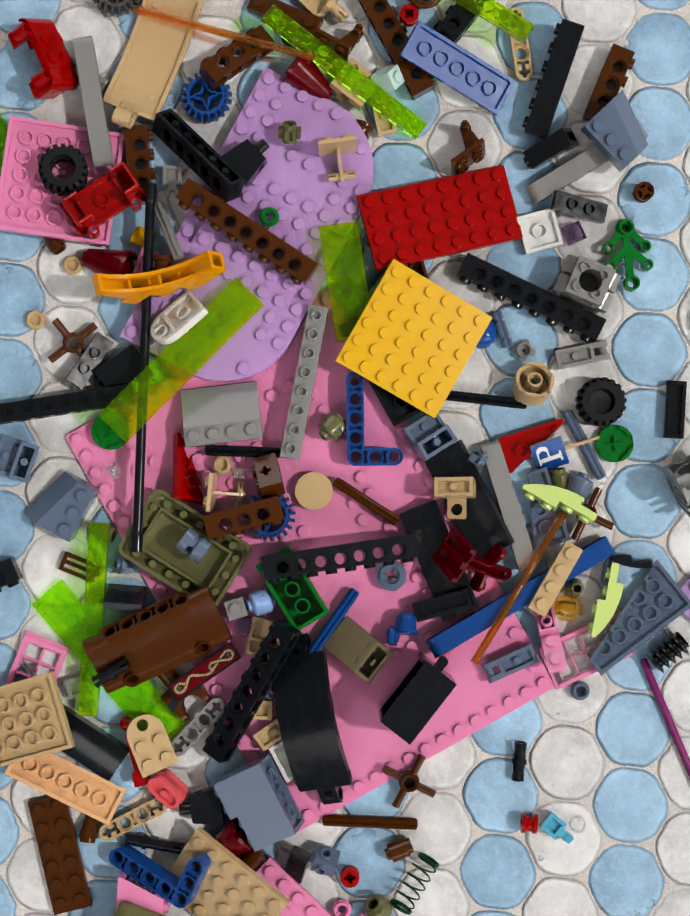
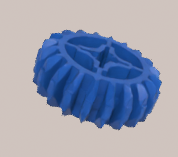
(199, 98)
(265, 531)

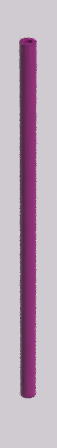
(666, 714)

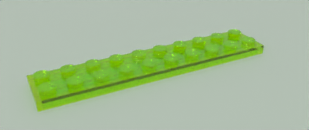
(181, 360)
(65, 616)

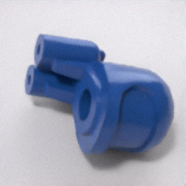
(404, 625)

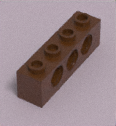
(616, 56)
(233, 65)
(132, 136)
(213, 520)

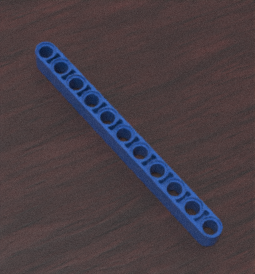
(486, 615)

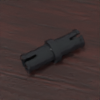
(111, 672)
(519, 761)

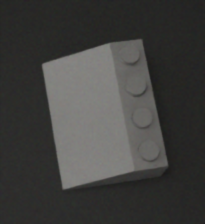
(221, 414)

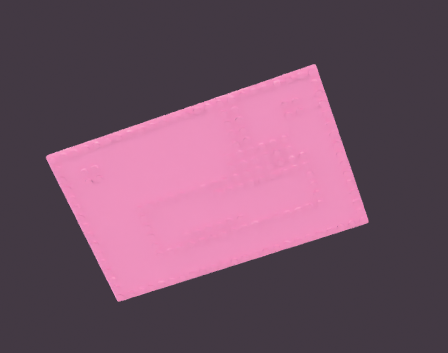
(342, 521)

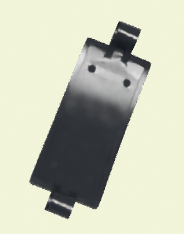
(310, 724)

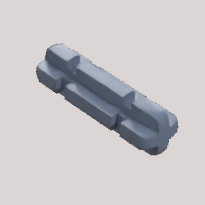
(502, 329)

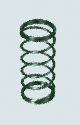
(430, 861)

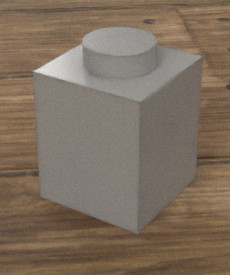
(236, 608)

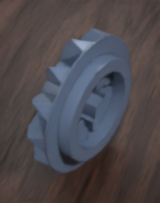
(395, 583)

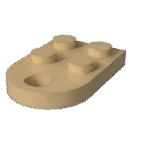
(151, 746)

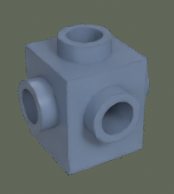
(324, 860)

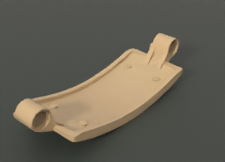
(151, 62)

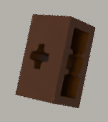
(269, 476)

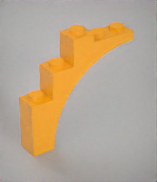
(160, 282)

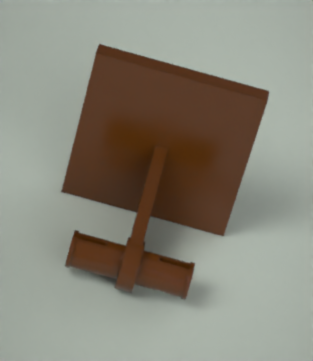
(343, 46)
(473, 152)

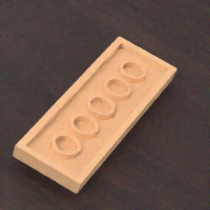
(70, 785)

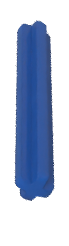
(334, 620)

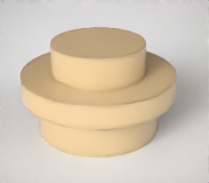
(222, 465)

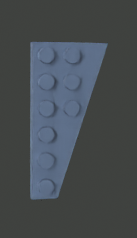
(648, 611)

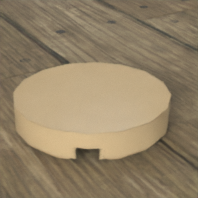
(313, 490)

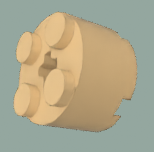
(533, 384)

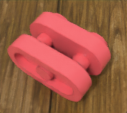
(168, 788)

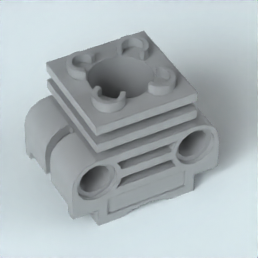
(570, 289)
(678, 479)

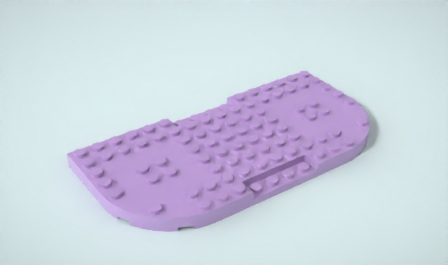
(300, 191)

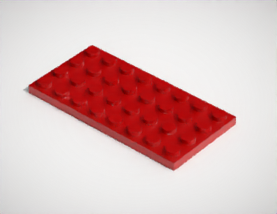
(439, 217)

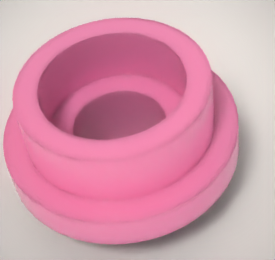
(341, 902)

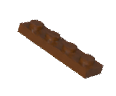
(305, 19)

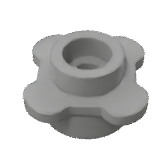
(523, 345)

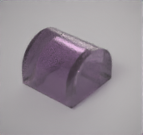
(573, 233)
(243, 625)

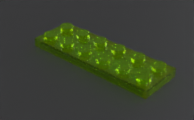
(344, 275)

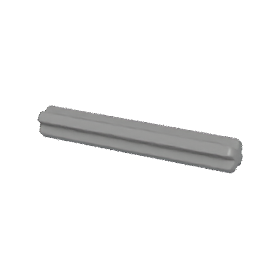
(168, 231)

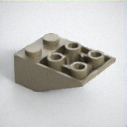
(358, 649)

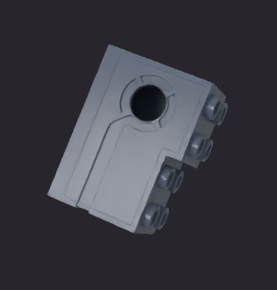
(260, 802)

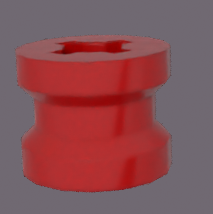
(409, 19)
(529, 823)
(349, 871)

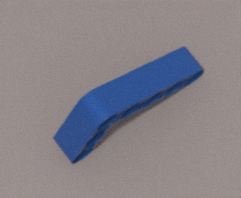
(359, 428)
(161, 876)

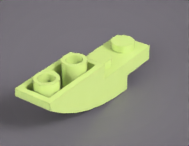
(553, 496)
(605, 609)

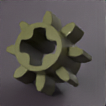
(289, 132)

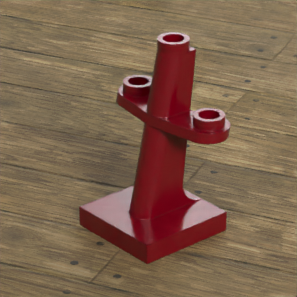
(458, 554)

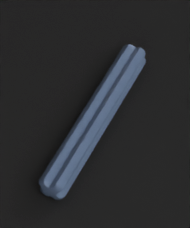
(586, 449)

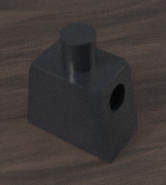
(247, 159)
(204, 807)

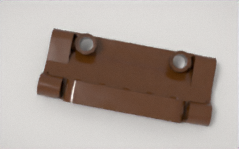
(158, 638)

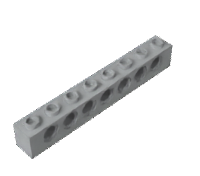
(304, 382)

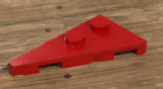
(516, 446)
(184, 480)

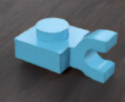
(555, 826)

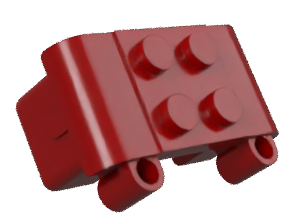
(57, 68)
(103, 200)

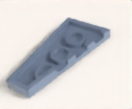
(542, 518)

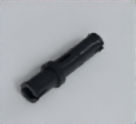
(153, 843)

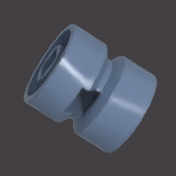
(193, 545)

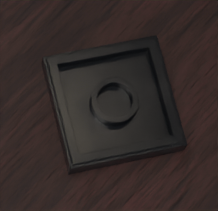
(125, 597)

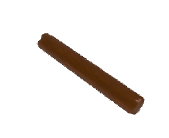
(366, 501)

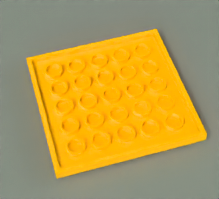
(413, 338)

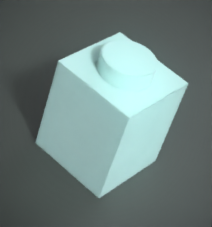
(388, 78)

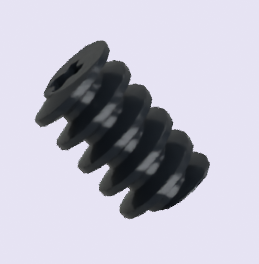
(669, 652)

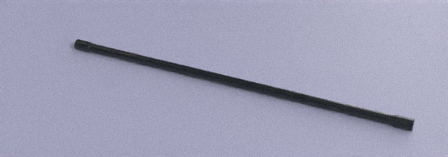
(137, 535)

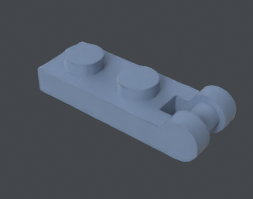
(510, 663)

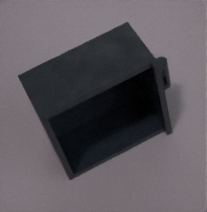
(417, 697)

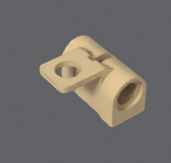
(456, 491)

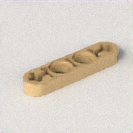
(517, 45)
(133, 817)

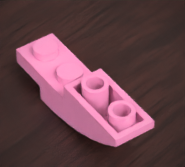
(551, 642)

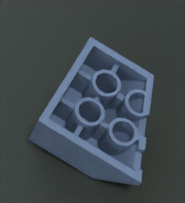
(616, 132)
(63, 506)

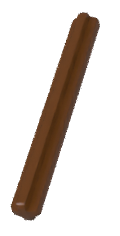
(370, 822)

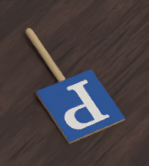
(552, 452)

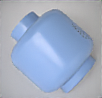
(260, 602)

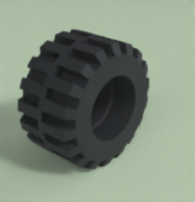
(58, 155)
(617, 401)

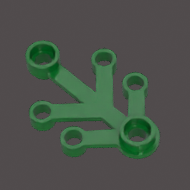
(628, 251)

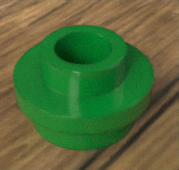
(269, 210)

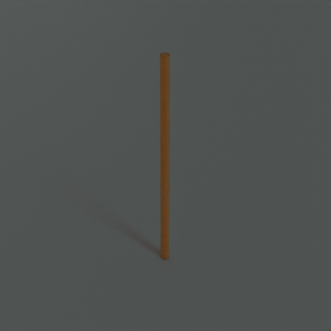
(223, 33)
(519, 587)

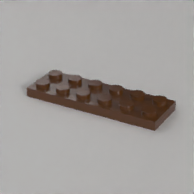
(60, 855)

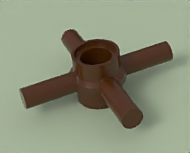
(67, 335)
(591, 505)
(416, 785)

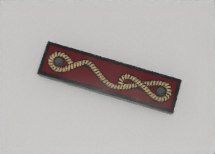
(204, 671)

